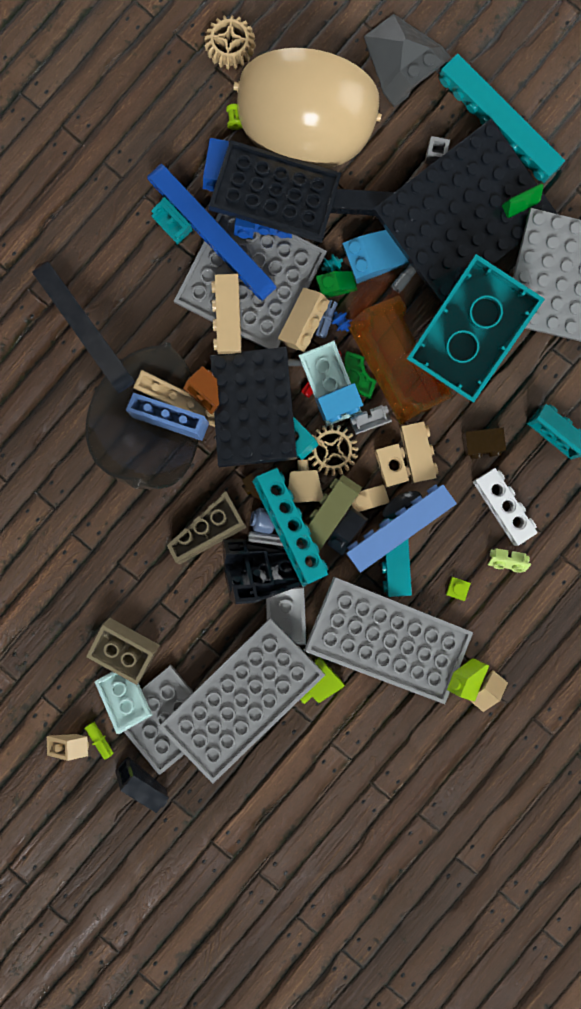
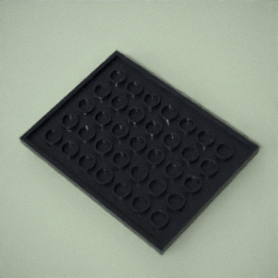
(458, 209)

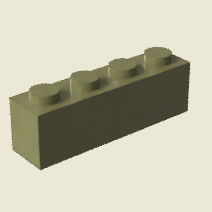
(332, 510)

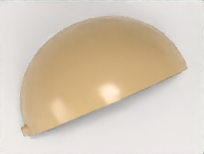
(307, 105)

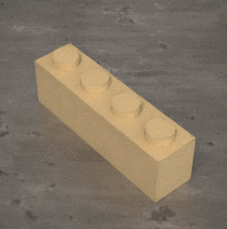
(227, 314)

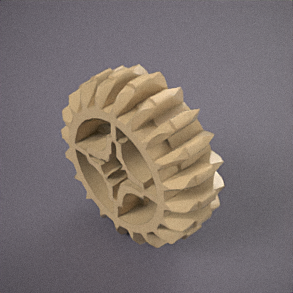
(221, 34)
(340, 455)

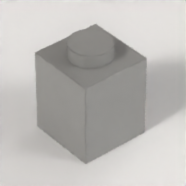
(436, 148)

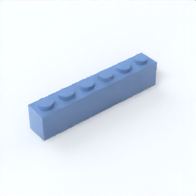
(400, 528)

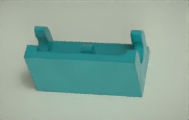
(171, 220)

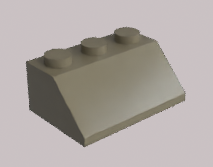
(122, 650)

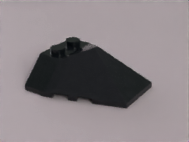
(256, 571)

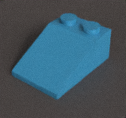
(373, 255)

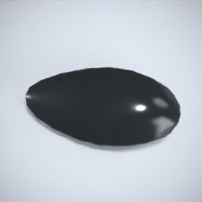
(400, 501)

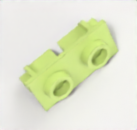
(518, 562)

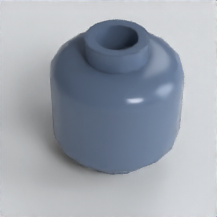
(261, 522)

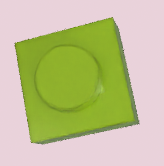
(458, 588)

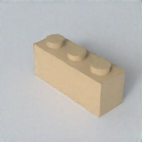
(304, 319)
(418, 452)

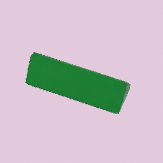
(523, 201)

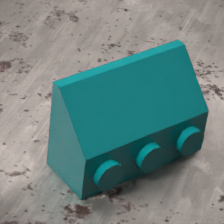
(557, 430)

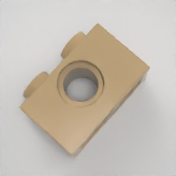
(389, 476)

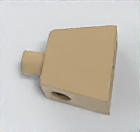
(305, 484)

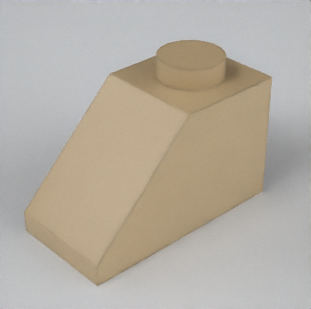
(370, 498)
(67, 746)

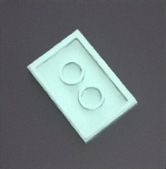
(122, 701)

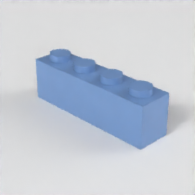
(167, 416)

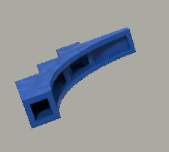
(215, 156)

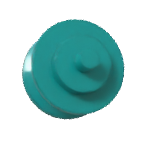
(332, 264)

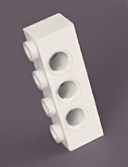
(505, 518)

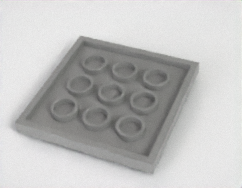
(163, 697)

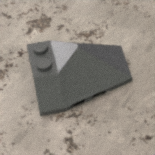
(402, 57)

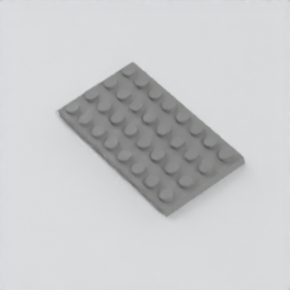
(387, 640)
(242, 700)

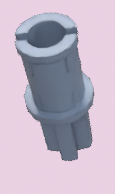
(326, 320)

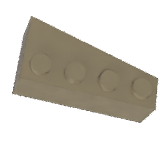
(210, 528)

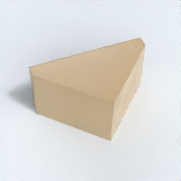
(490, 691)

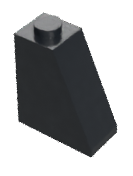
(140, 785)

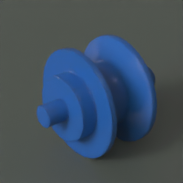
(341, 321)

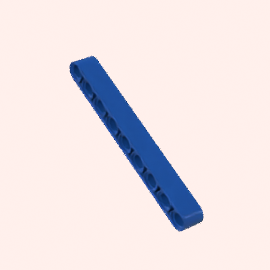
(211, 232)

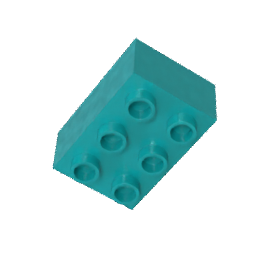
(475, 328)

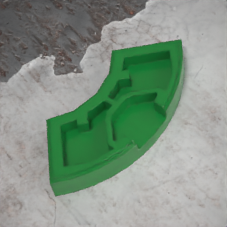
(357, 374)

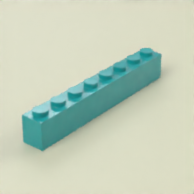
(488, 104)

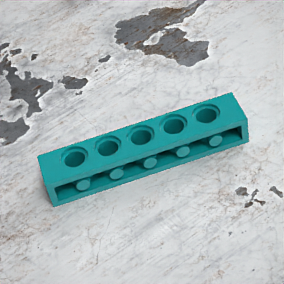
(288, 538)

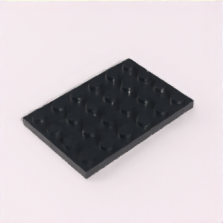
(275, 191)
(254, 407)

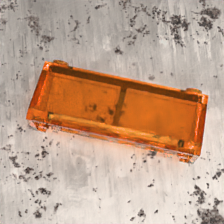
(386, 346)

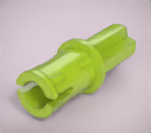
(99, 740)

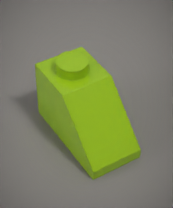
(468, 679)

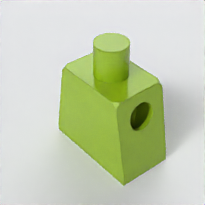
(326, 686)

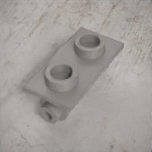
(363, 422)

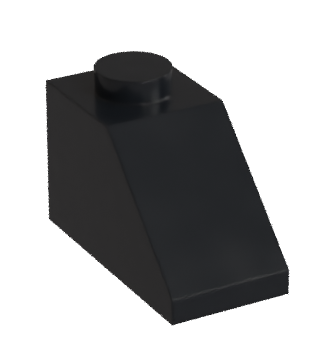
(347, 531)

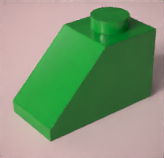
(336, 283)

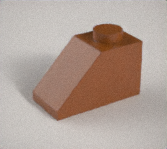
(203, 389)

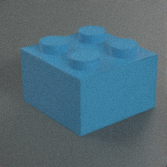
(339, 402)

